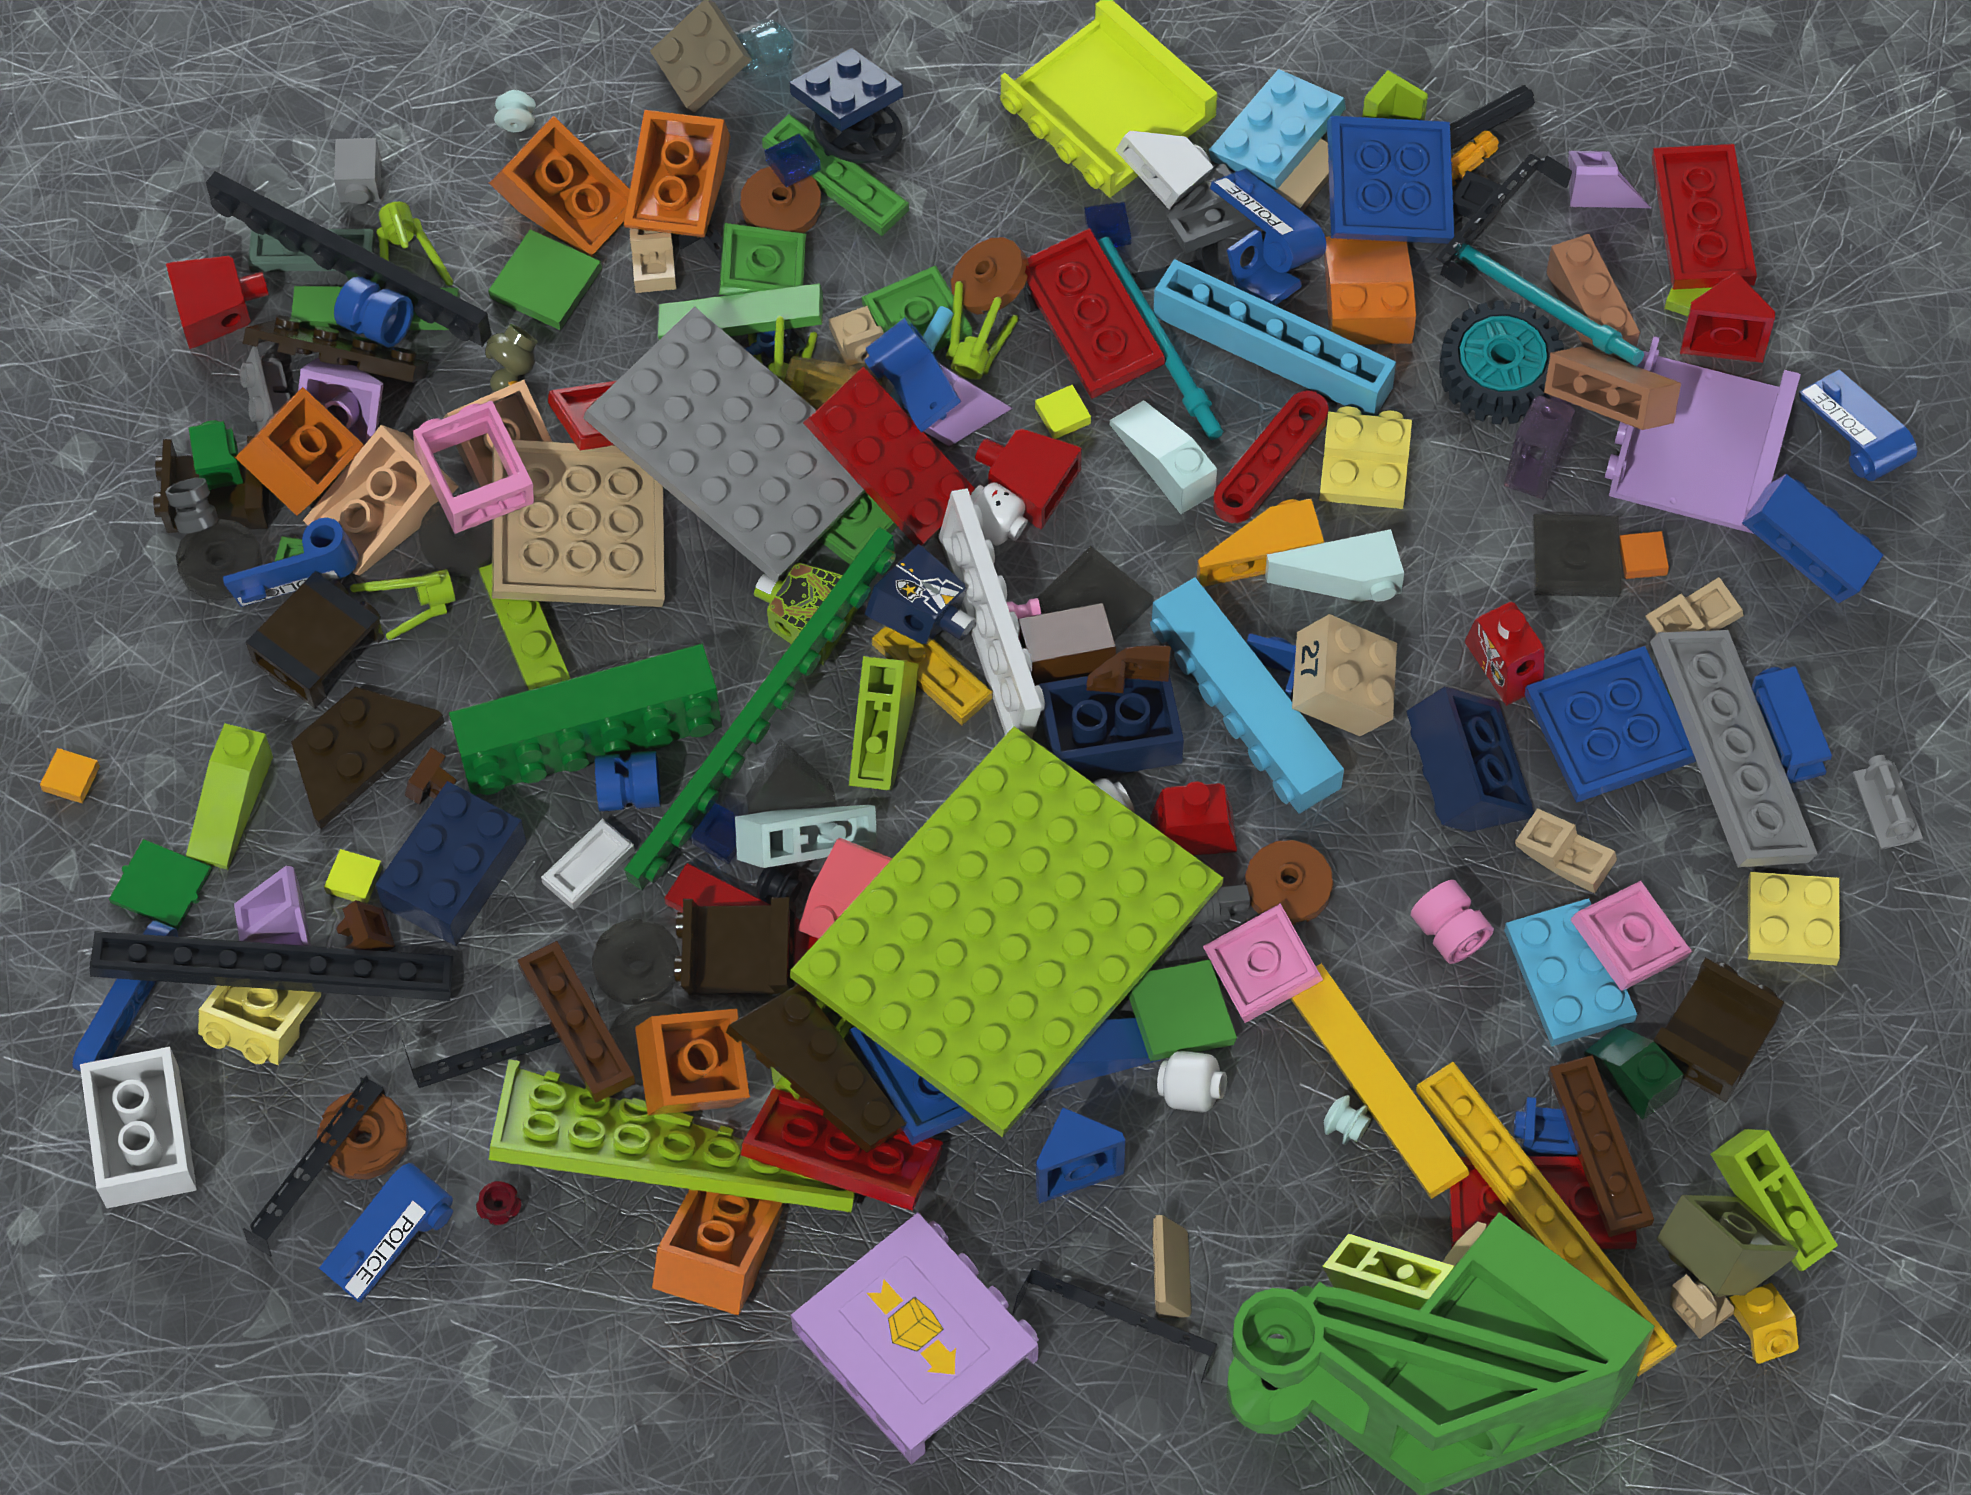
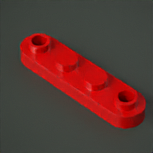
(1270, 456)

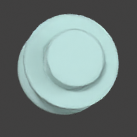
(515, 111)
(1346, 1120)

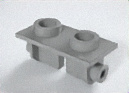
(262, 378)
(1887, 803)

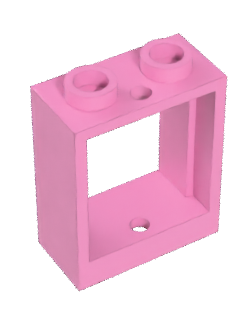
(484, 502)

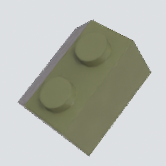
(1724, 1243)

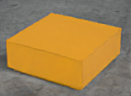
(69, 775)

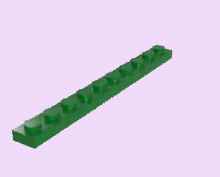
(752, 722)

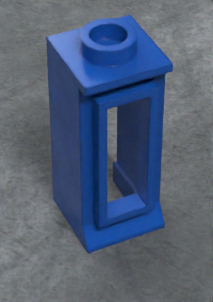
(1791, 723)

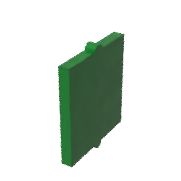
(160, 884)

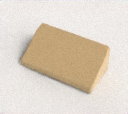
(1171, 1269)

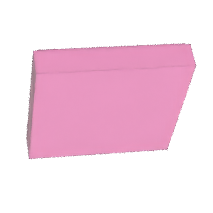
(1631, 935)
(1262, 963)

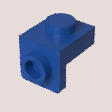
(1543, 1131)

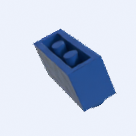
(1813, 538)

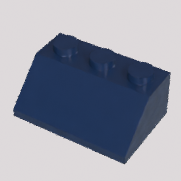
(1469, 761)

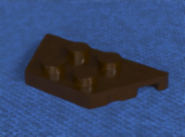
(357, 746)

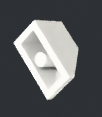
(1165, 163)

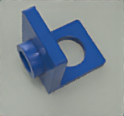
(1258, 276)
(1277, 654)

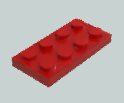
(1703, 215)
(1091, 314)
(887, 455)
(802, 1141)
(1475, 1201)

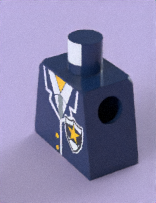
(920, 599)

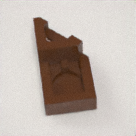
(1131, 663)

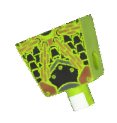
(797, 601)

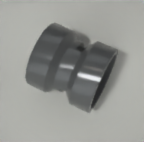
(192, 505)

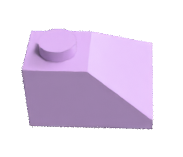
(347, 394)

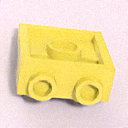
(1365, 458)
(255, 1020)

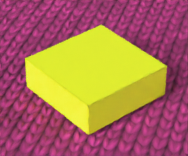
(1063, 412)
(353, 876)

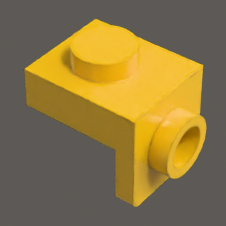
(1767, 1322)

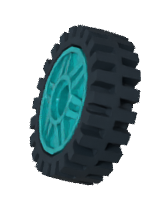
(1491, 336)

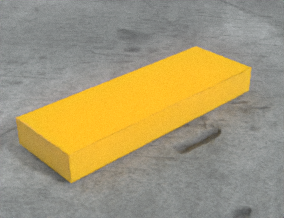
(938, 674)

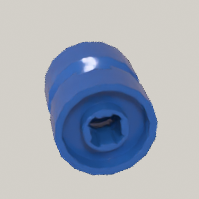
(373, 312)
(627, 781)

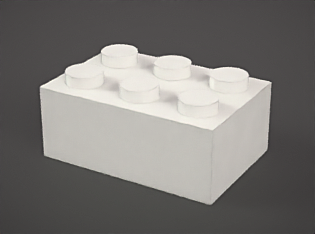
(138, 1127)

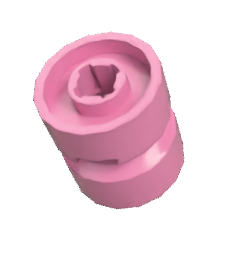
(1447, 915)

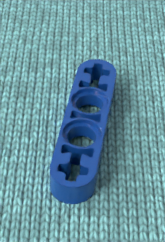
(116, 1012)

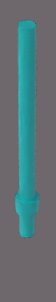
(1603, 337)
(1194, 398)

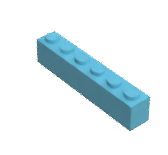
(1274, 338)
(1246, 696)

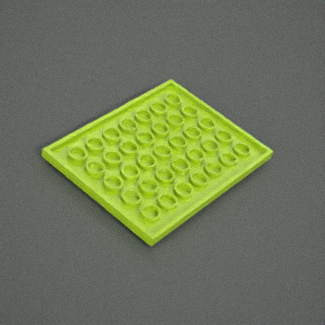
(1007, 930)

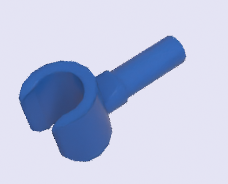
(764, 343)

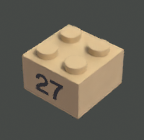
(1344, 675)

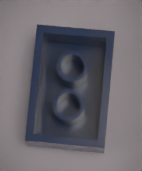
(1112, 731)
(451, 863)

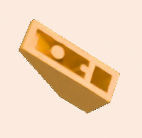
(1244, 553)

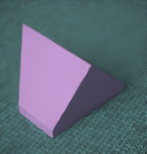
(1599, 183)
(969, 415)
(274, 911)

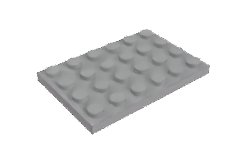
(727, 443)

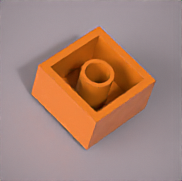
(299, 451)
(691, 1062)

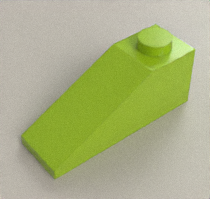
(882, 721)
(228, 794)
(1772, 1190)

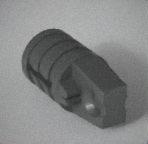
(1223, 903)

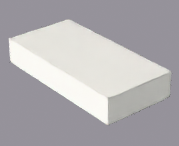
(588, 864)

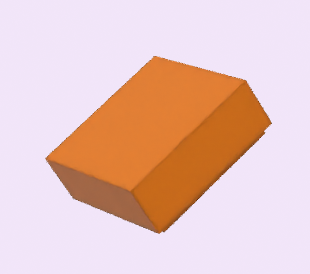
(1643, 555)

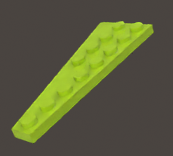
(565, 1130)

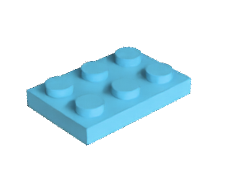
(1277, 128)
(1566, 977)

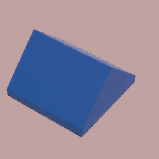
(1078, 1156)

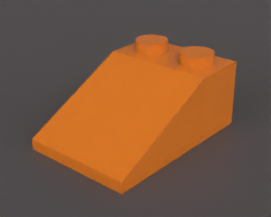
(677, 173)
(564, 188)
(1370, 291)
(715, 1248)

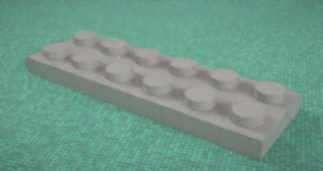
(1733, 748)

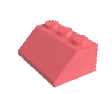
(839, 883)

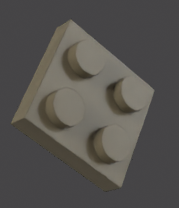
(700, 55)

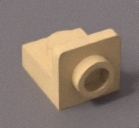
(854, 333)
(1698, 1306)

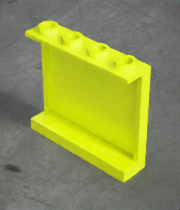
(1103, 86)

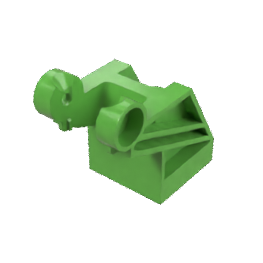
(1486, 1373)

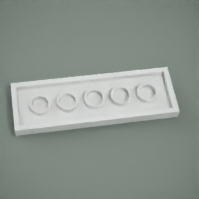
(995, 628)

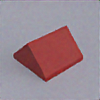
(1729, 323)

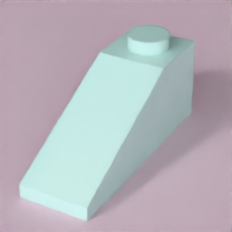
(1167, 455)
(1345, 568)
(802, 834)

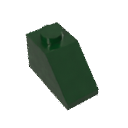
(1636, 1070)

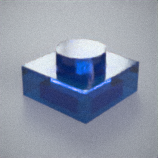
(792, 160)
(1110, 222)
(717, 834)

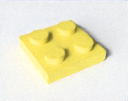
(1793, 918)

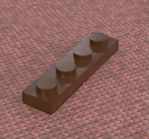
(576, 1022)
(1600, 1146)

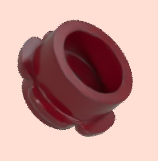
(495, 1192)

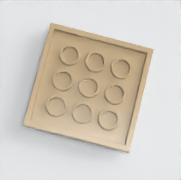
(586, 535)

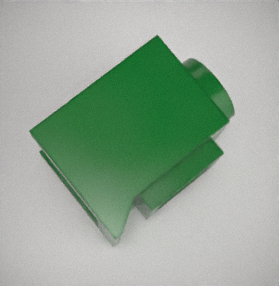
(215, 454)

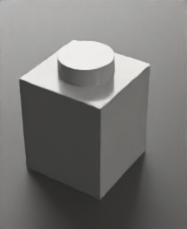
(357, 170)

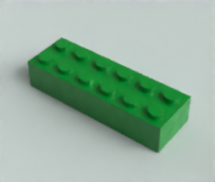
(585, 718)

